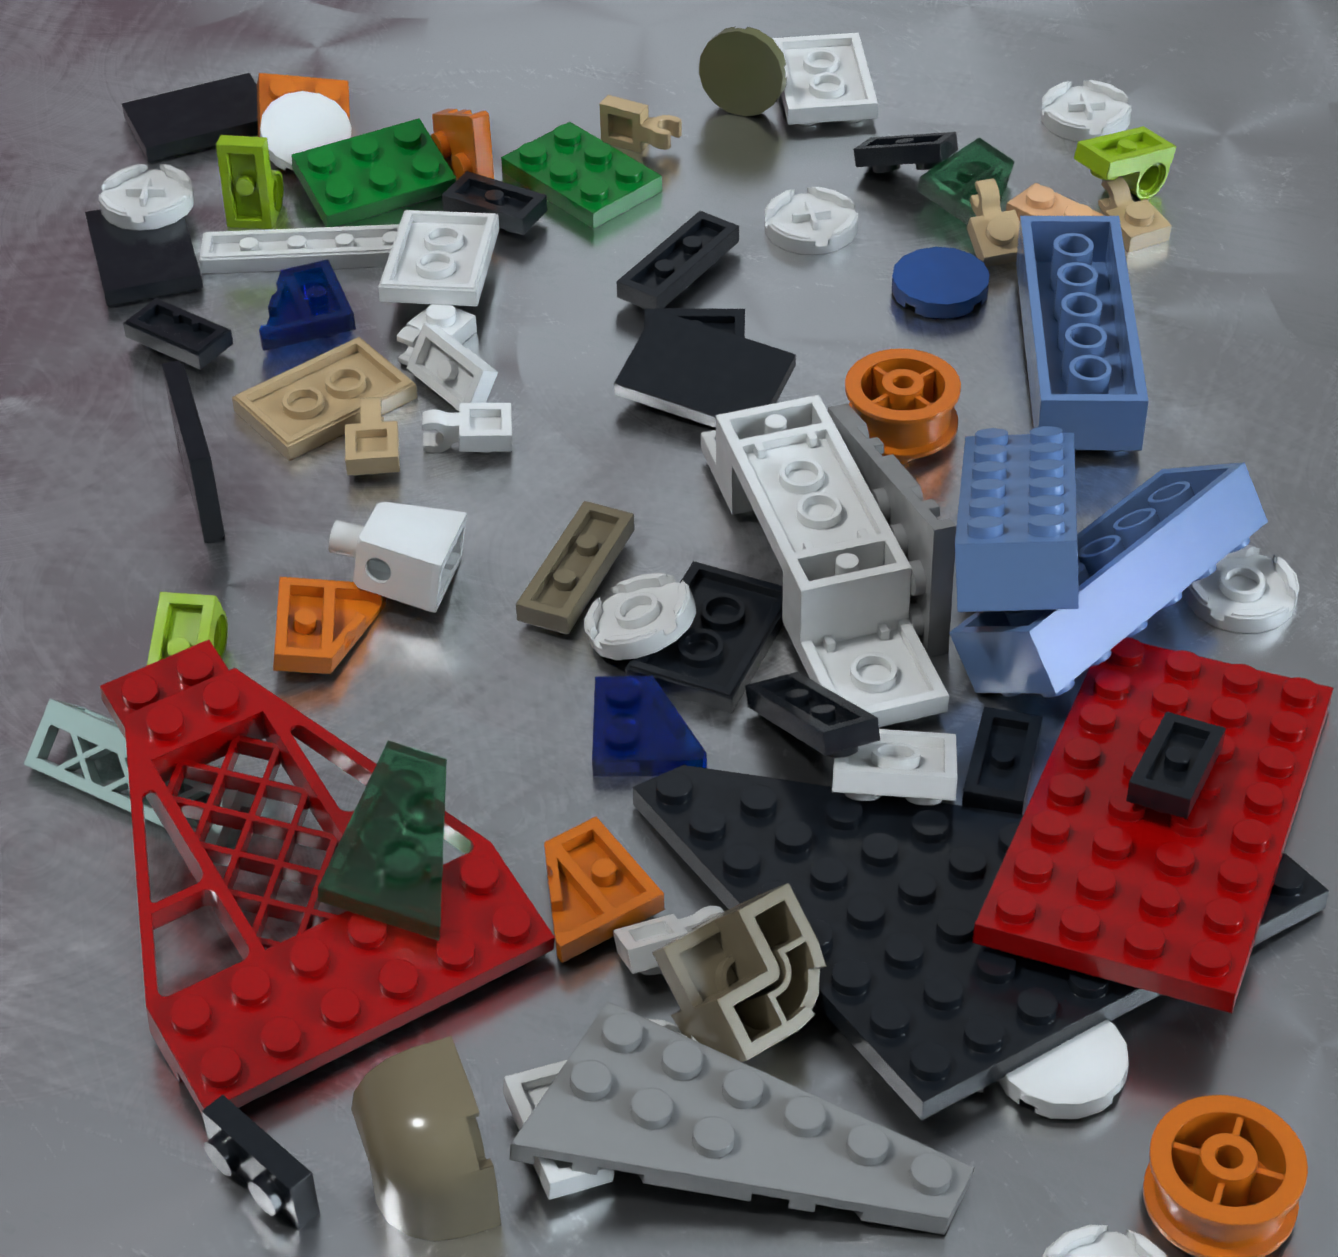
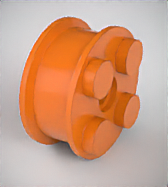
(906, 401)
(1224, 1177)

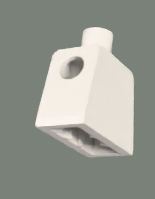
(404, 551)

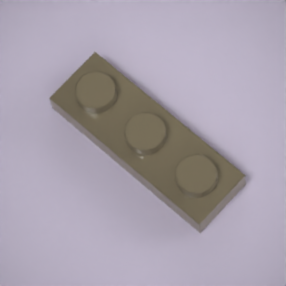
(575, 567)

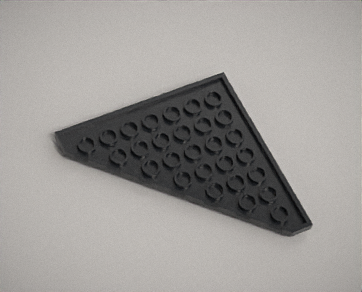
(895, 918)

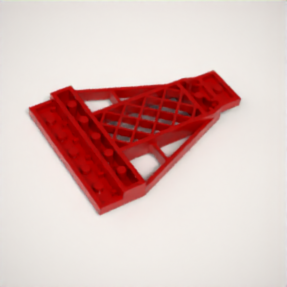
(342, 973)

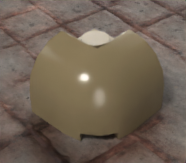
(745, 975)
(426, 1144)

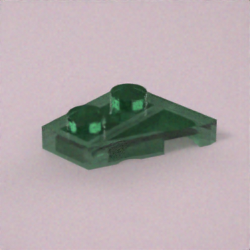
(954, 179)

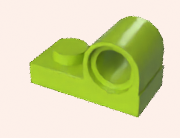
(1133, 154)
(249, 186)
(185, 622)

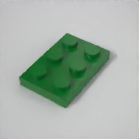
(373, 173)
(582, 174)

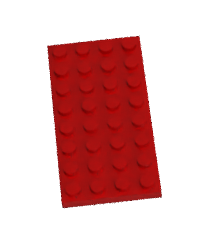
(1141, 889)

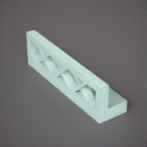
(93, 727)

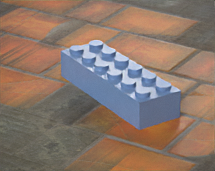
(1081, 331)
(1017, 522)
(1127, 571)

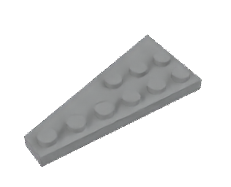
(914, 522)
(718, 1127)

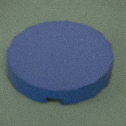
(940, 282)

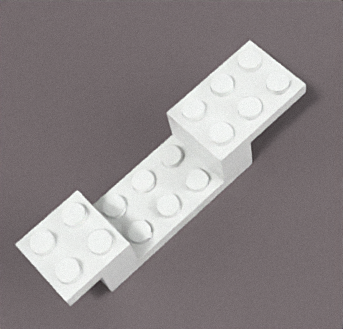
(837, 556)

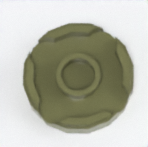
(743, 71)

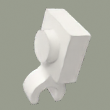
(452, 320)
(475, 427)
(639, 940)

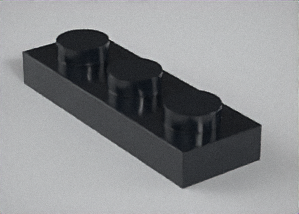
(678, 261)
(813, 714)

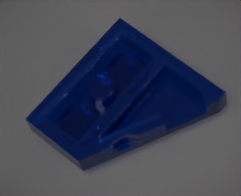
(306, 307)
(639, 730)

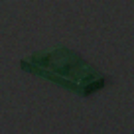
(394, 845)

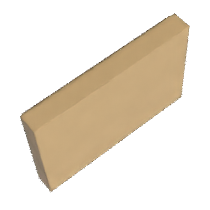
(322, 395)

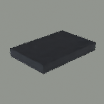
(193, 116)
(143, 262)
(701, 370)
(193, 451)
(725, 643)

